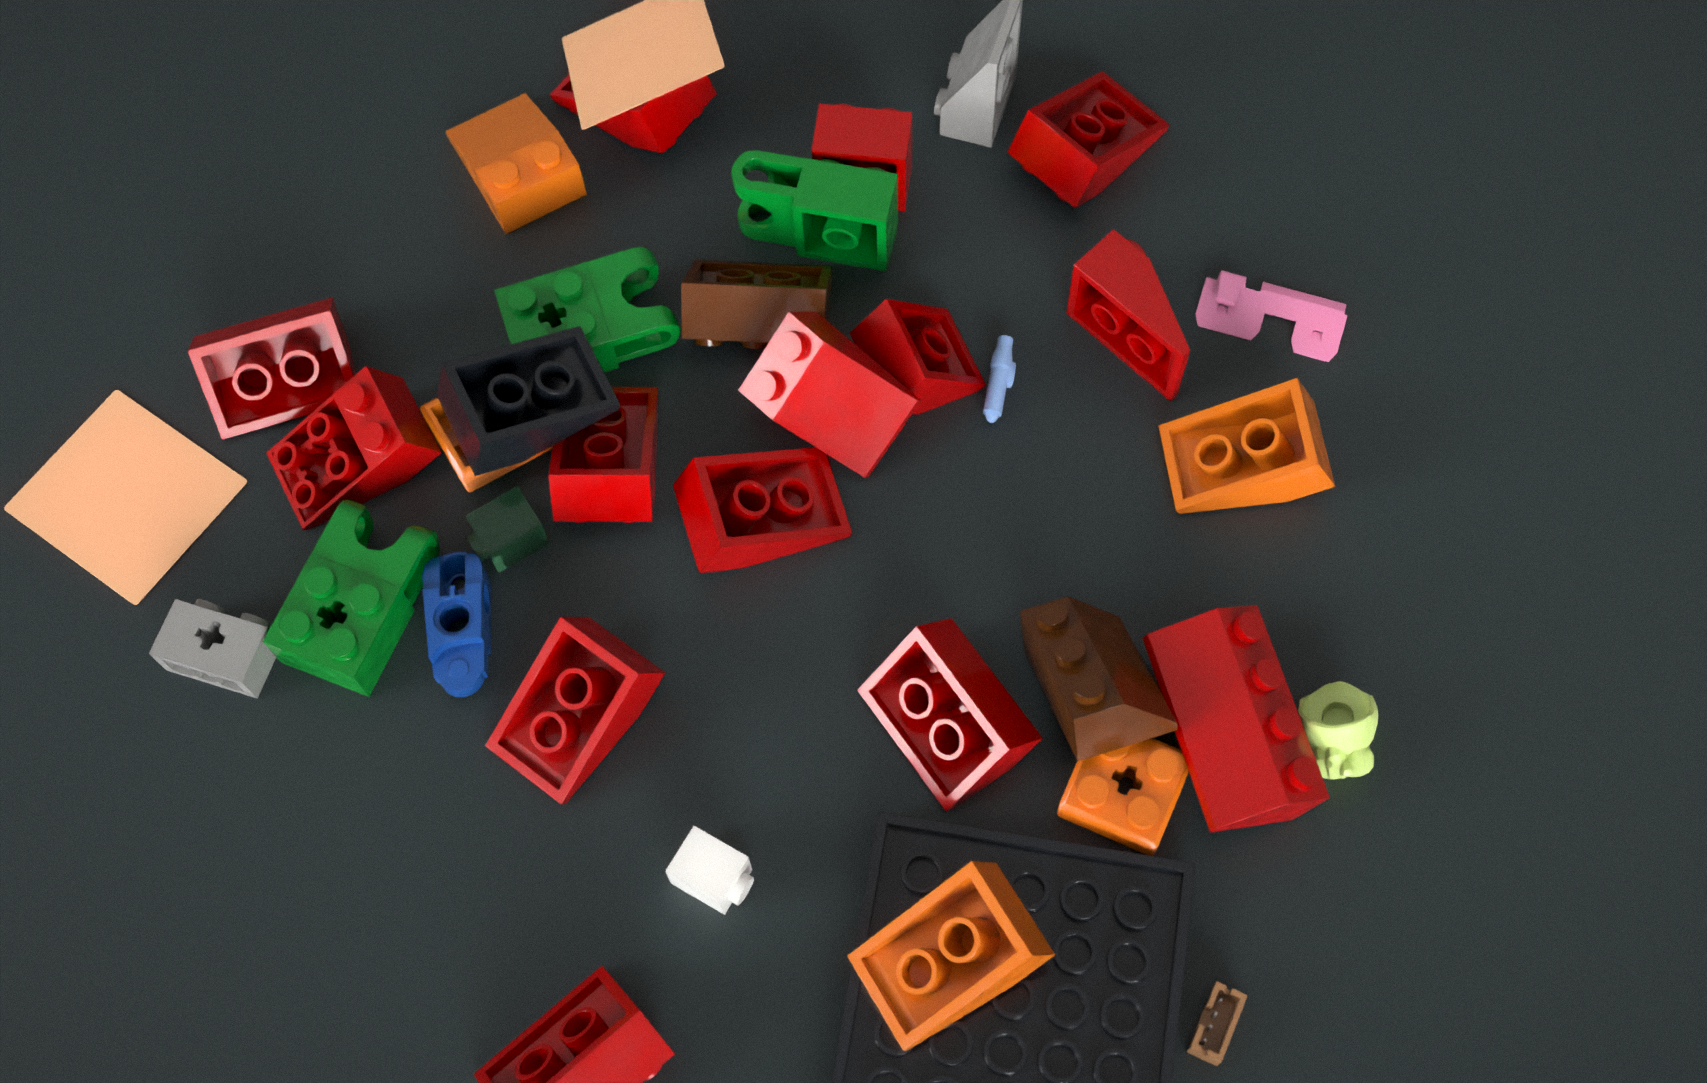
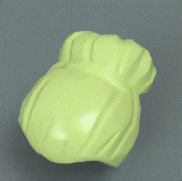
(1340, 728)

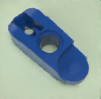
(460, 656)

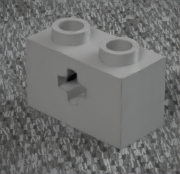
(215, 647)

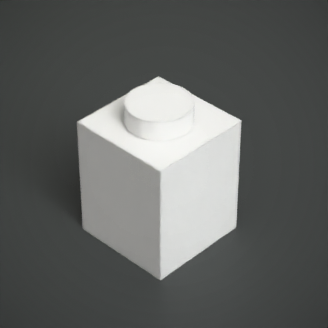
(711, 871)

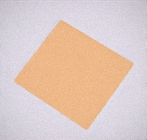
(639, 56)
(125, 496)

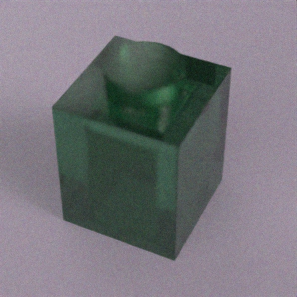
(505, 530)

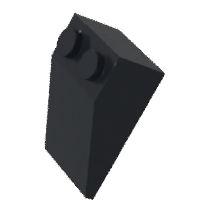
(523, 397)

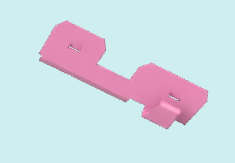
(1247, 309)

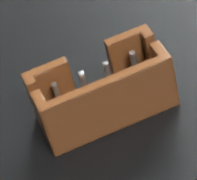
(1217, 1024)

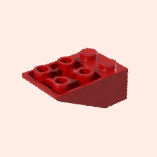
(353, 447)

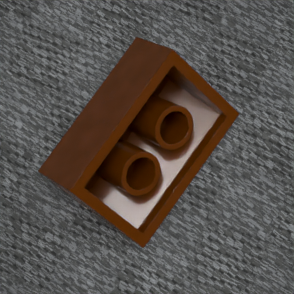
(749, 299)
(1093, 677)

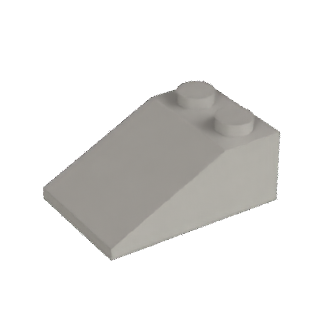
(981, 77)

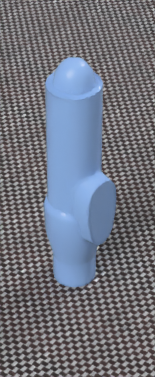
(1000, 378)

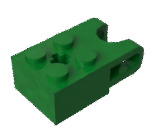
(820, 207)
(598, 301)
(351, 601)

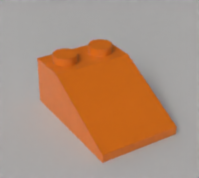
(518, 162)
(1247, 451)
(950, 953)

